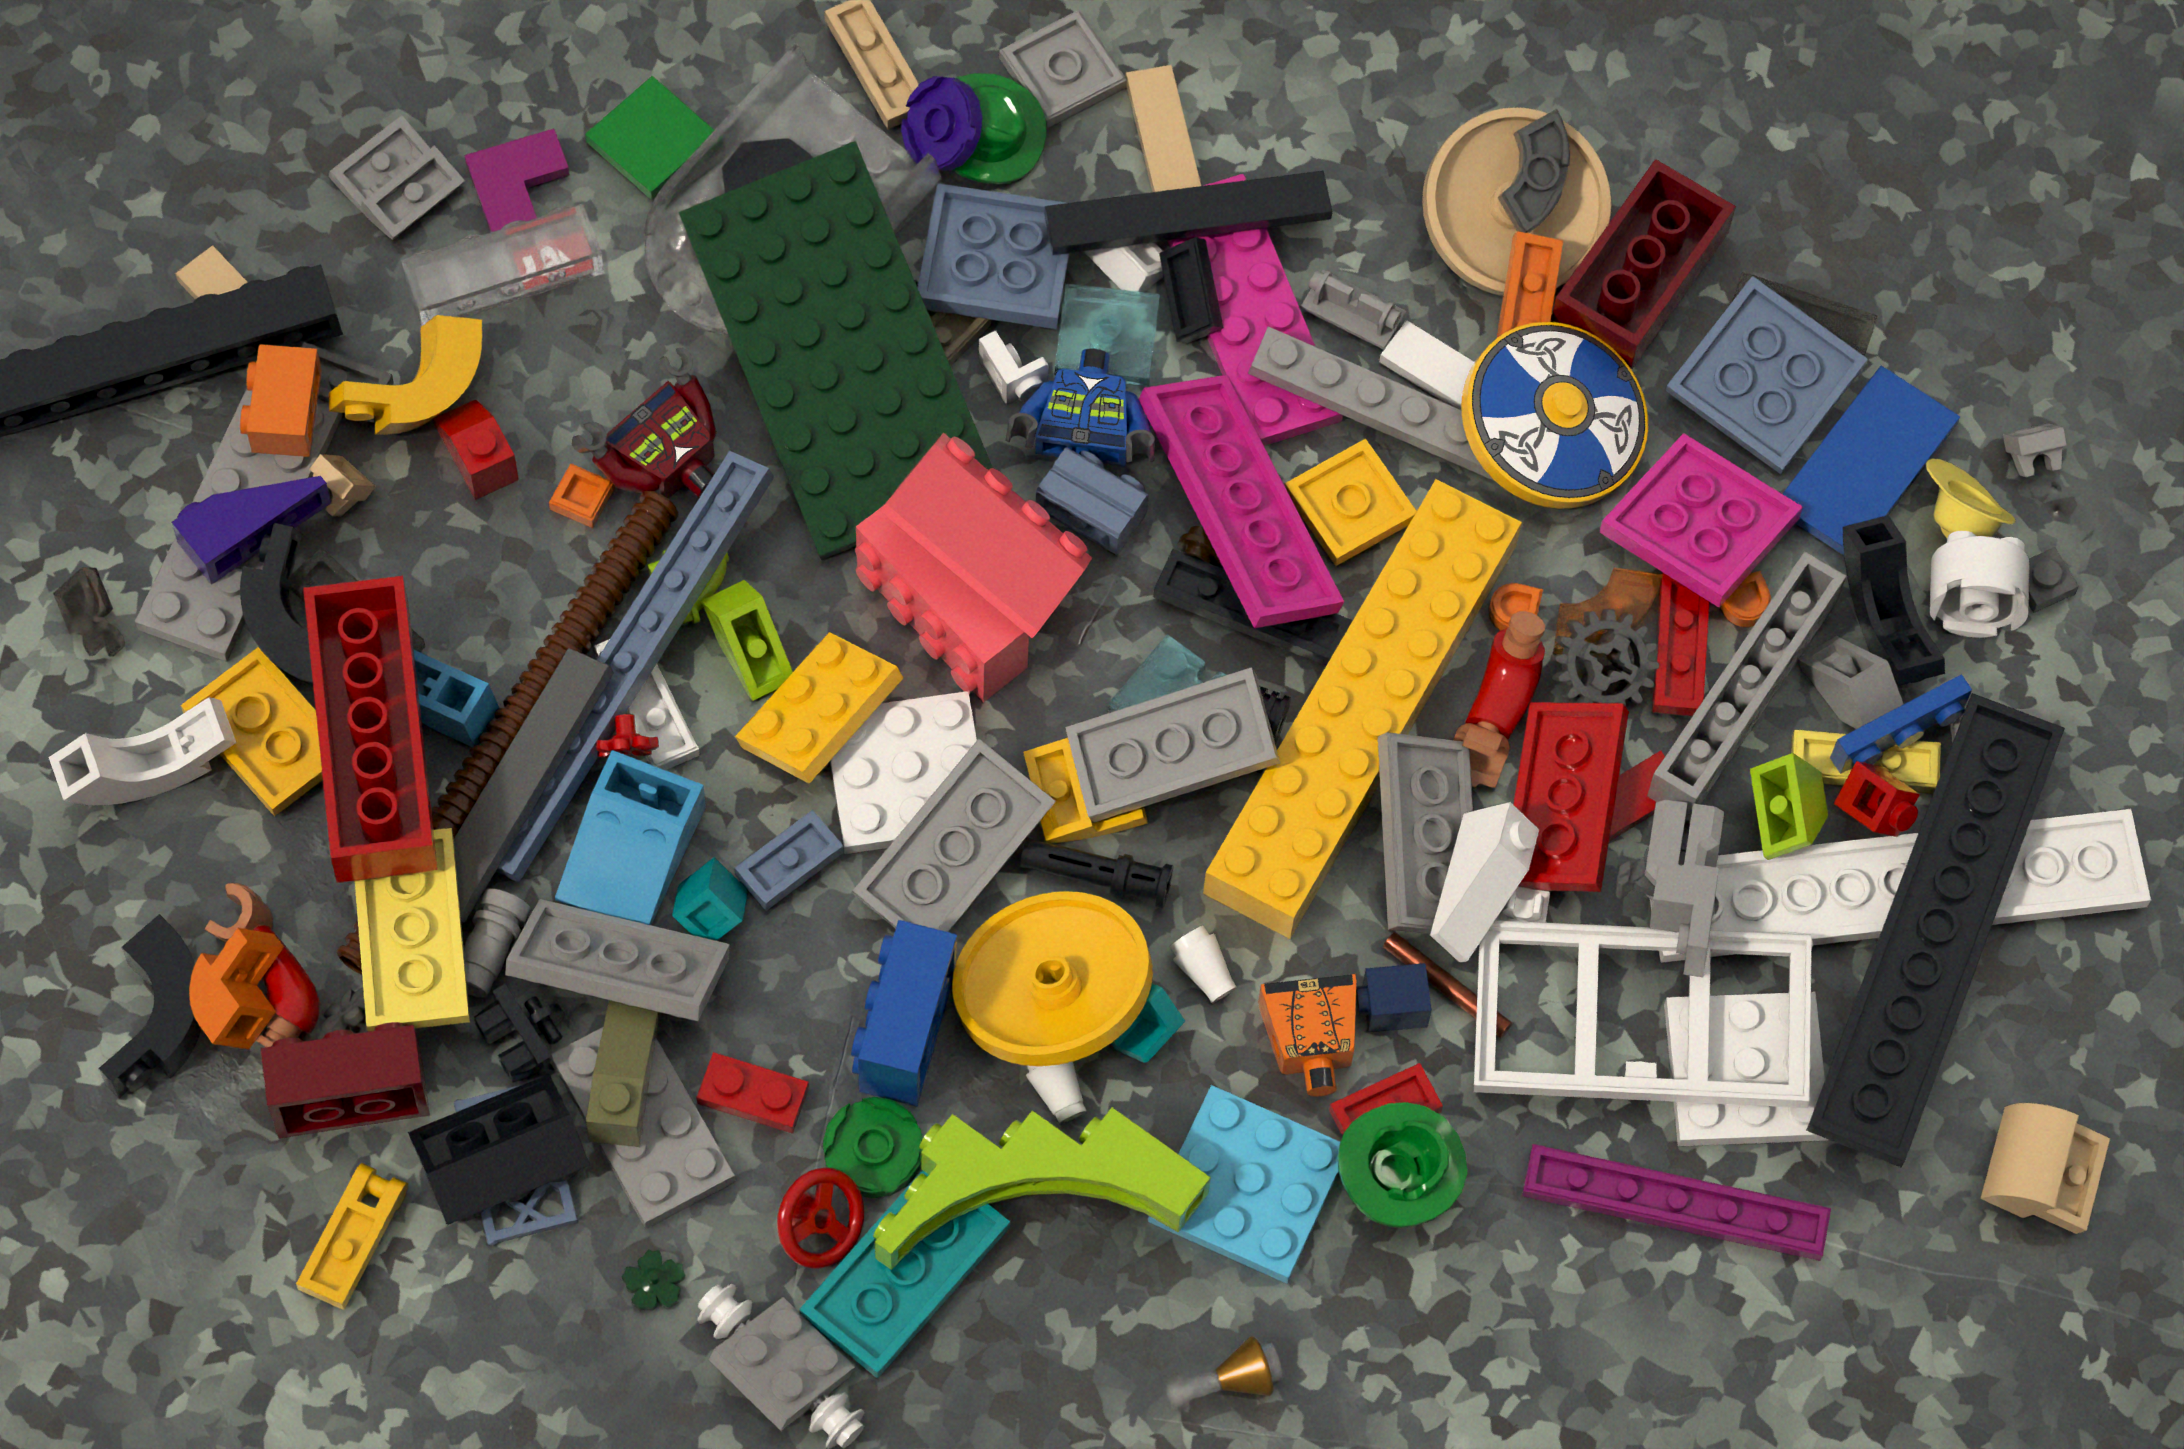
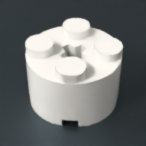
(1979, 584)

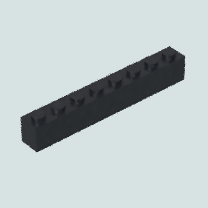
(164, 348)

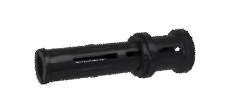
(1120, 874)

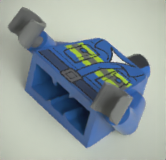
(1085, 414)

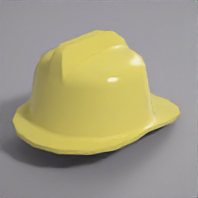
(1964, 502)

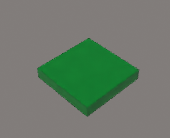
(649, 136)

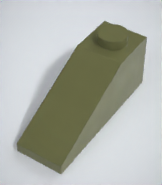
(622, 1075)

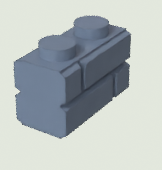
(1093, 499)

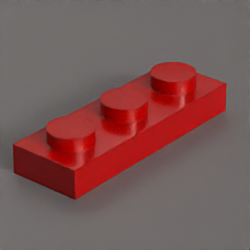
(1680, 649)

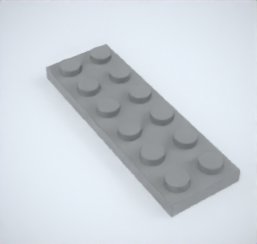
(181, 600)

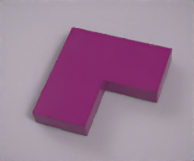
(506, 170)

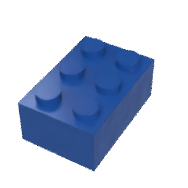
(904, 1012)

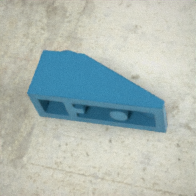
(453, 700)

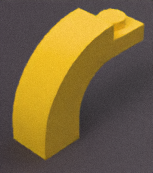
(446, 368)

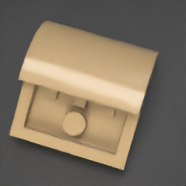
(2045, 1166)

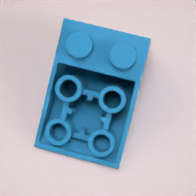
(631, 840)

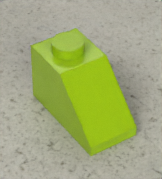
(748, 638)
(1788, 804)

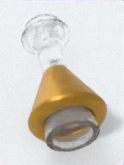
(1247, 1370)

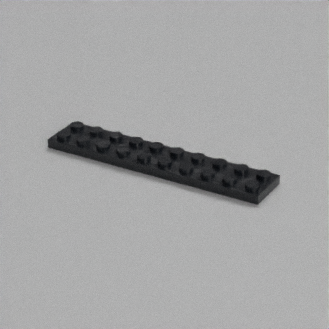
(1935, 931)

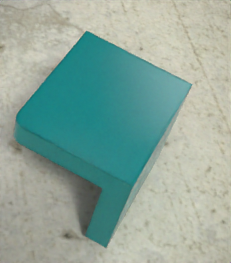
(710, 901)
(1151, 1028)

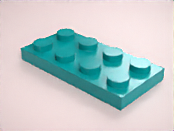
(879, 1309)

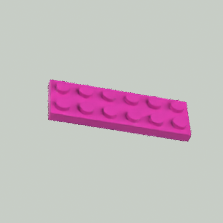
(1250, 298)
(1241, 501)

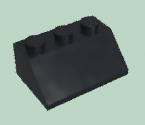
(499, 1149)

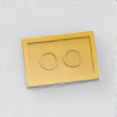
(819, 707)
(272, 730)

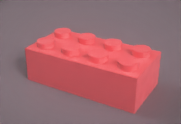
(945, 611)

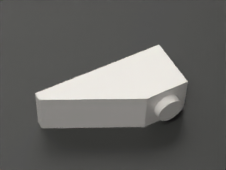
(1483, 873)

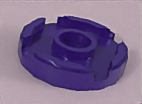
(942, 122)

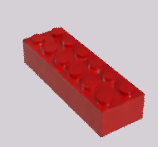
(370, 729)

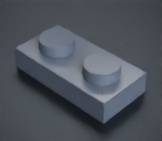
(789, 860)

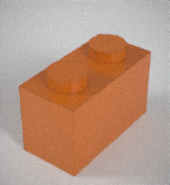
(282, 400)

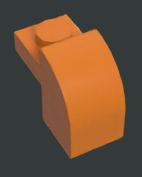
(226, 989)

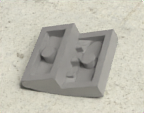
(396, 178)

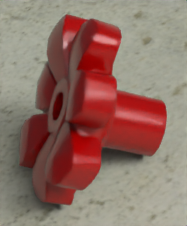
(627, 739)

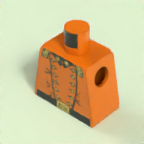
(1311, 1027)

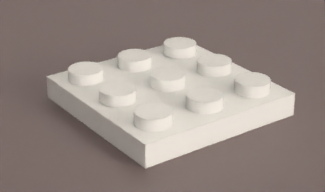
(897, 765)
(1744, 1046)

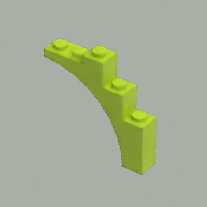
(1036, 1158)

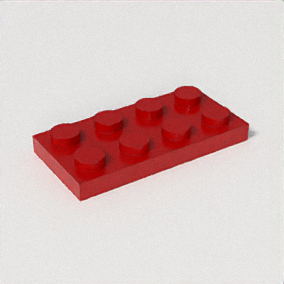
(1570, 790)

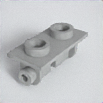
(1352, 308)

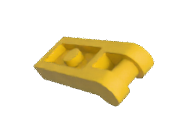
(351, 1237)

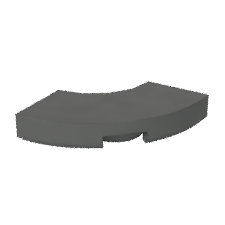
(1541, 172)

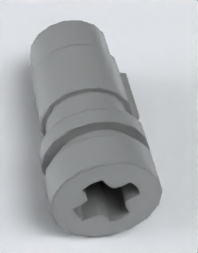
(494, 930)

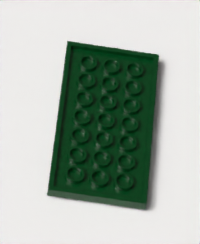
(829, 336)

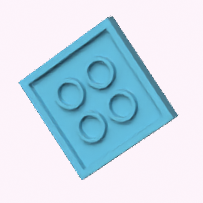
(1263, 1183)

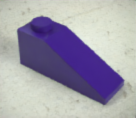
(231, 525)

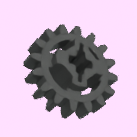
(1615, 645)

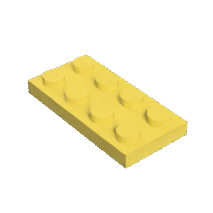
(413, 945)

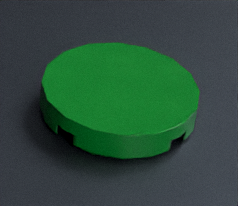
(874, 1145)

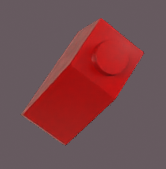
(478, 448)

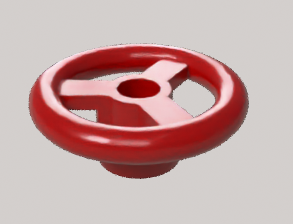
(810, 1213)

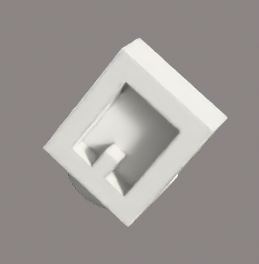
(1006, 370)

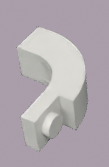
(142, 766)

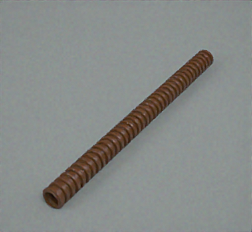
(576, 630)

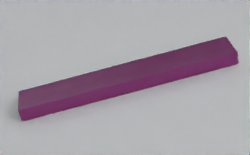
(1676, 1202)

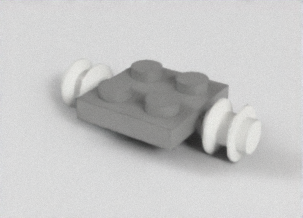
(781, 1364)

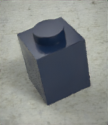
(1394, 998)

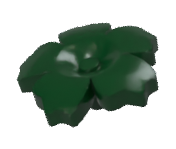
(654, 1281)

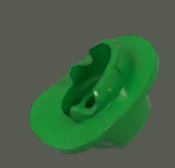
(1010, 131)
(1402, 1164)

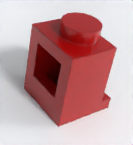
(1886, 803)

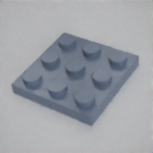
(991, 258)
(1766, 375)

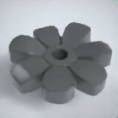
(348, 1015)

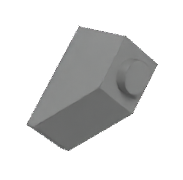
(1852, 681)

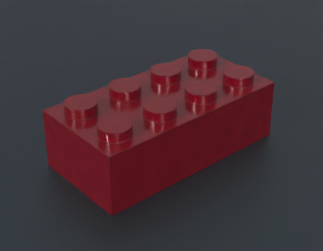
(1644, 261)

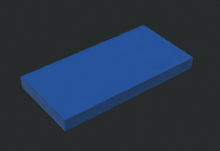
(1869, 457)

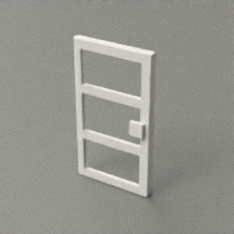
(1641, 1077)

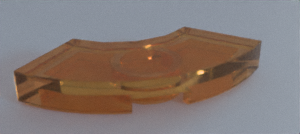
(1626, 593)

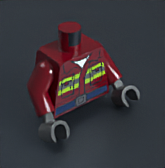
(661, 441)

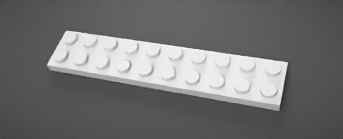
(1848, 886)

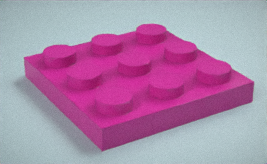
(1701, 520)

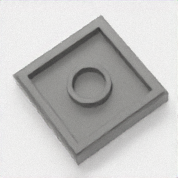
(1064, 67)

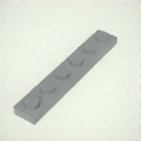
(1364, 397)

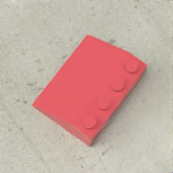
(988, 533)

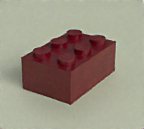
(345, 1080)

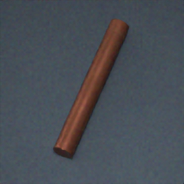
(1441, 979)

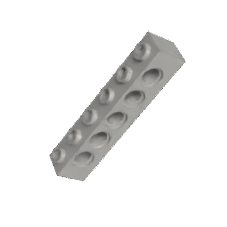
(1748, 683)

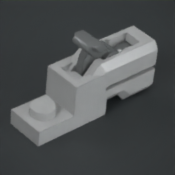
(1679, 876)

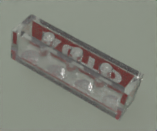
(503, 265)

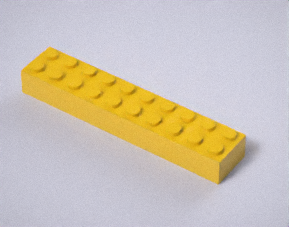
(1369, 688)

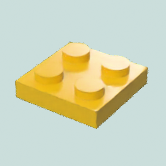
(1350, 502)

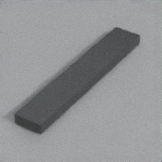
(525, 772)

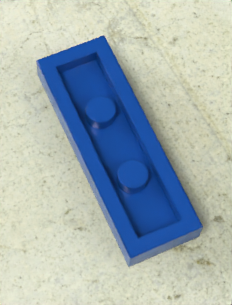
(1902, 725)

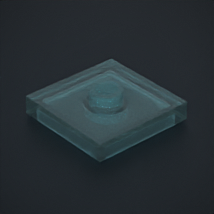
(1109, 321)

